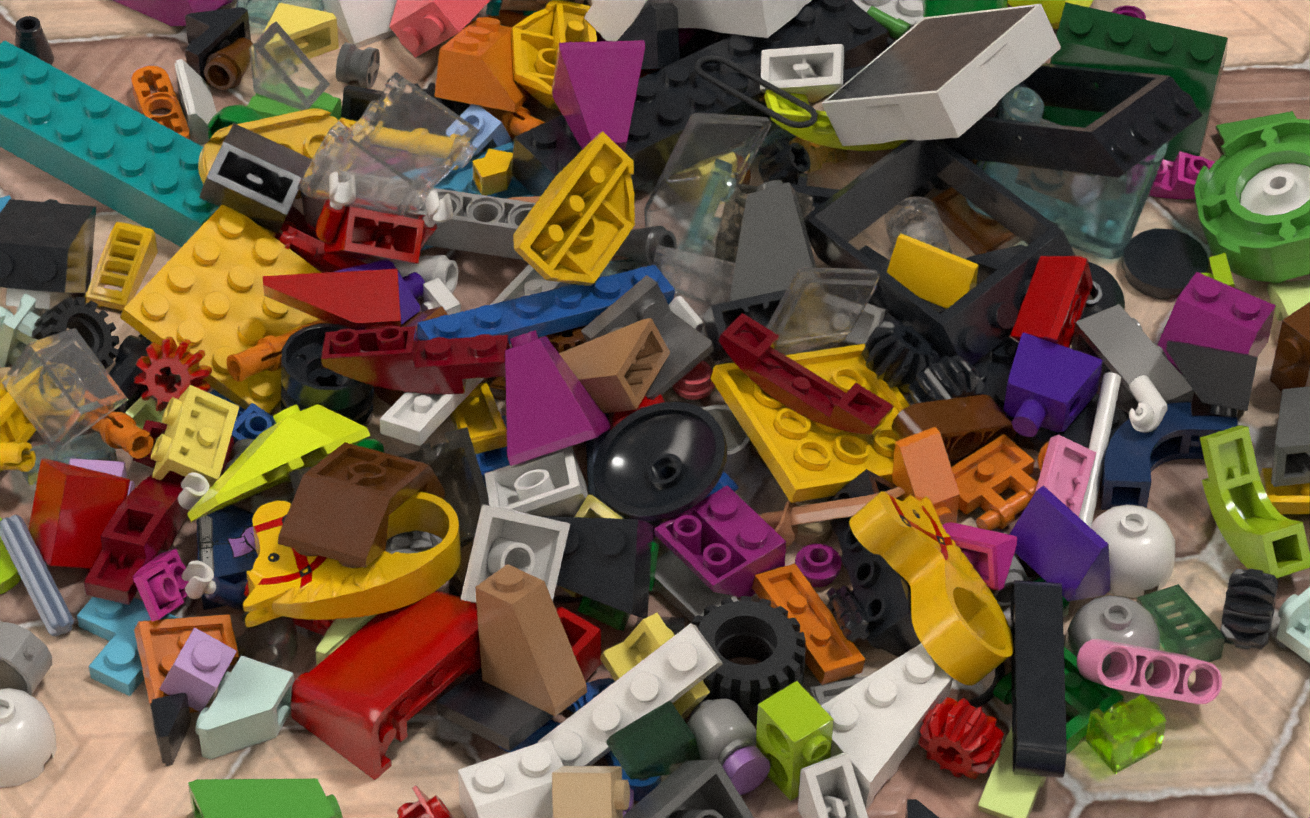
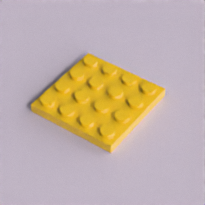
(218, 301)
(801, 453)

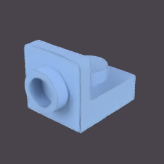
(491, 132)

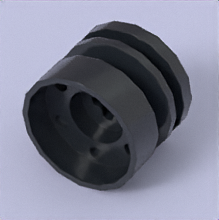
(309, 383)

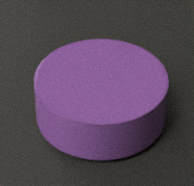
(747, 768)

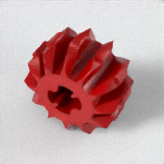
(180, 361)
(961, 738)

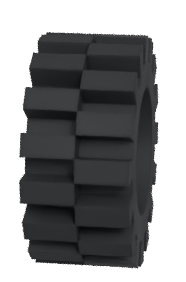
(86, 321)

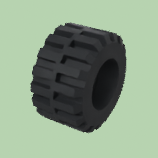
(753, 632)

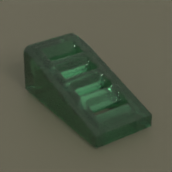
(1208, 641)

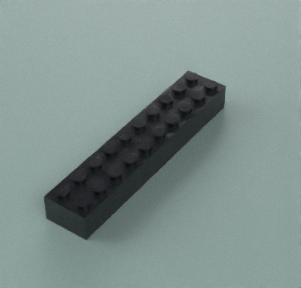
(676, 92)

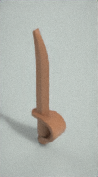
(786, 521)

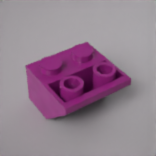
(724, 543)

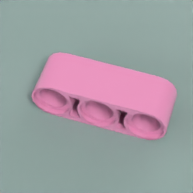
(1168, 676)

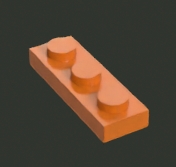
(827, 649)

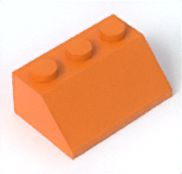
(479, 67)

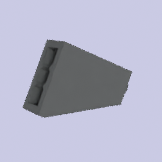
(770, 242)
(1292, 441)

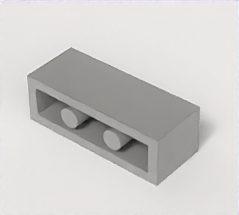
(1130, 354)

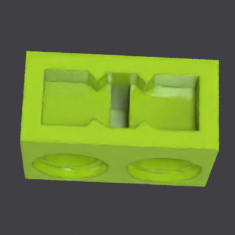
(792, 735)

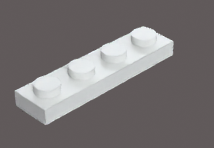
(652, 682)

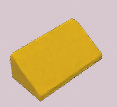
(931, 271)

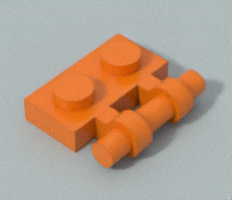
(988, 474)

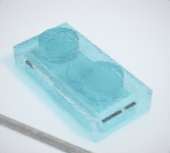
(704, 222)

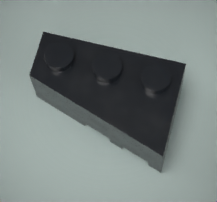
(608, 561)

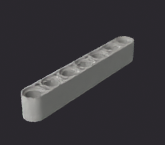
(477, 224)

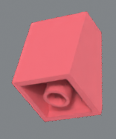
(430, 22)

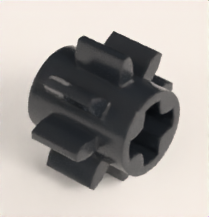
(784, 161)

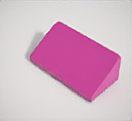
(986, 550)

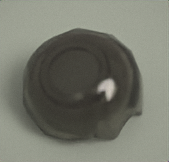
(270, 642)

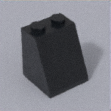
(46, 246)

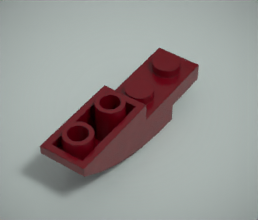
(400, 362)
(134, 536)

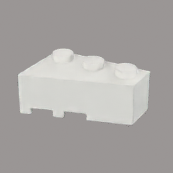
(883, 716)

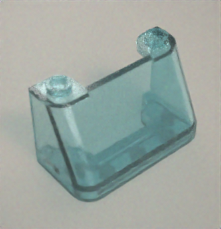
(1089, 208)

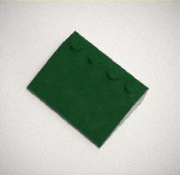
(1142, 46)

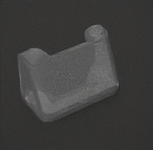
(394, 151)

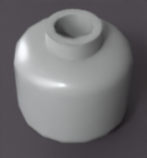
(720, 729)

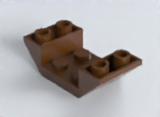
(348, 501)

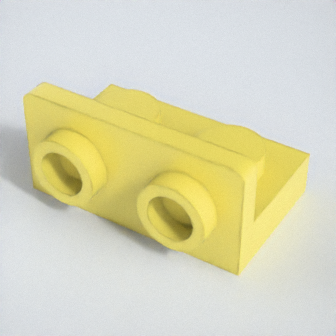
(195, 435)

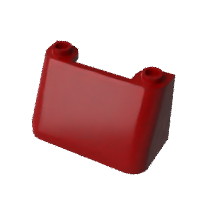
(386, 676)

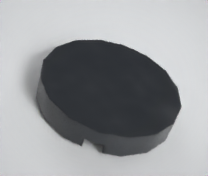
(1163, 261)

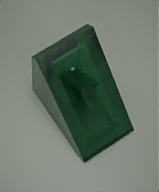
(654, 743)

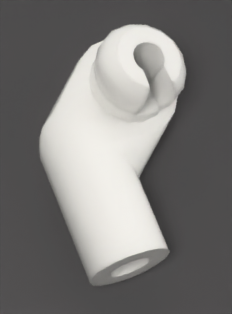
(1150, 405)

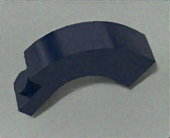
(1136, 454)

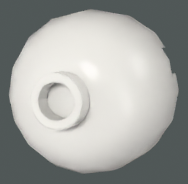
(1138, 549)
(25, 737)

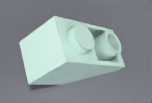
(247, 709)

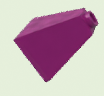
(598, 87)
(545, 401)

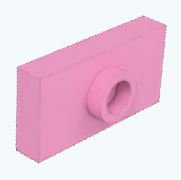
(1067, 471)

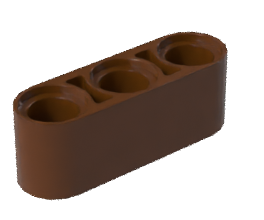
(963, 422)

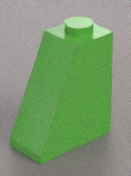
(261, 799)

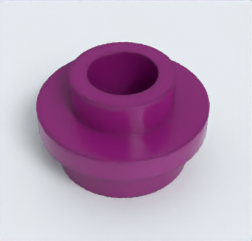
(819, 564)

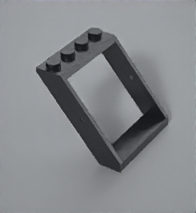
(1139, 119)
(988, 310)

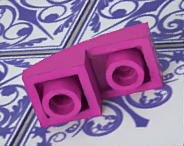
(1179, 177)
(161, 584)

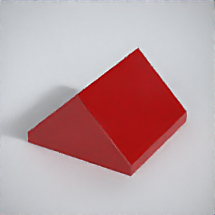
(1055, 299)
(72, 512)

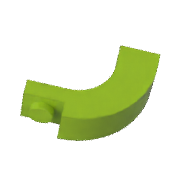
(1243, 510)

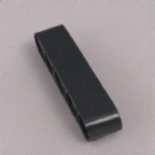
(1038, 679)

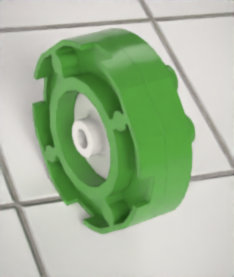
(1259, 202)

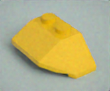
(537, 42)
(580, 216)

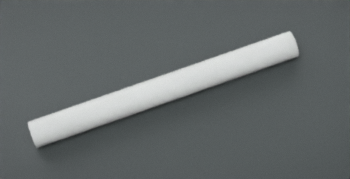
(1099, 441)

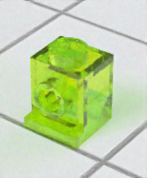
(1126, 732)

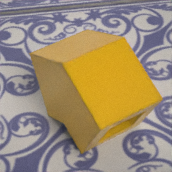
(493, 171)

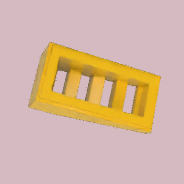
(126, 242)

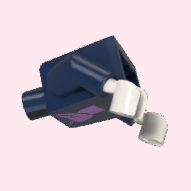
(224, 550)

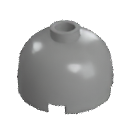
(1113, 620)

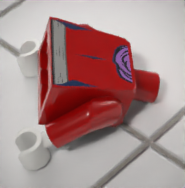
(376, 234)

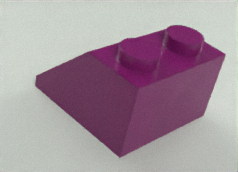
(1218, 318)

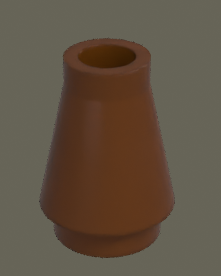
(227, 66)

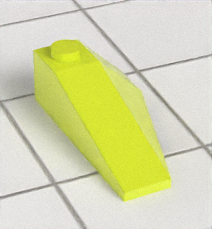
(291, 444)

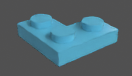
(119, 660)

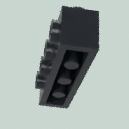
(875, 584)

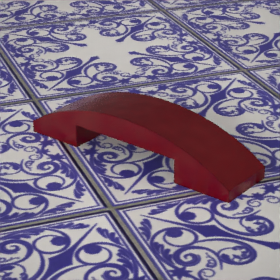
(797, 387)

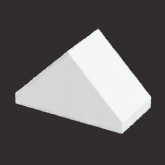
(804, 70)
(830, 790)

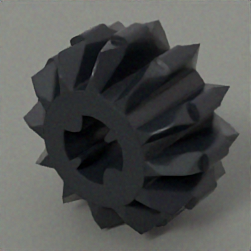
(898, 354)
(946, 380)
(1249, 608)

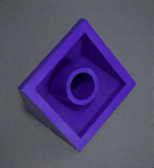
(1062, 547)

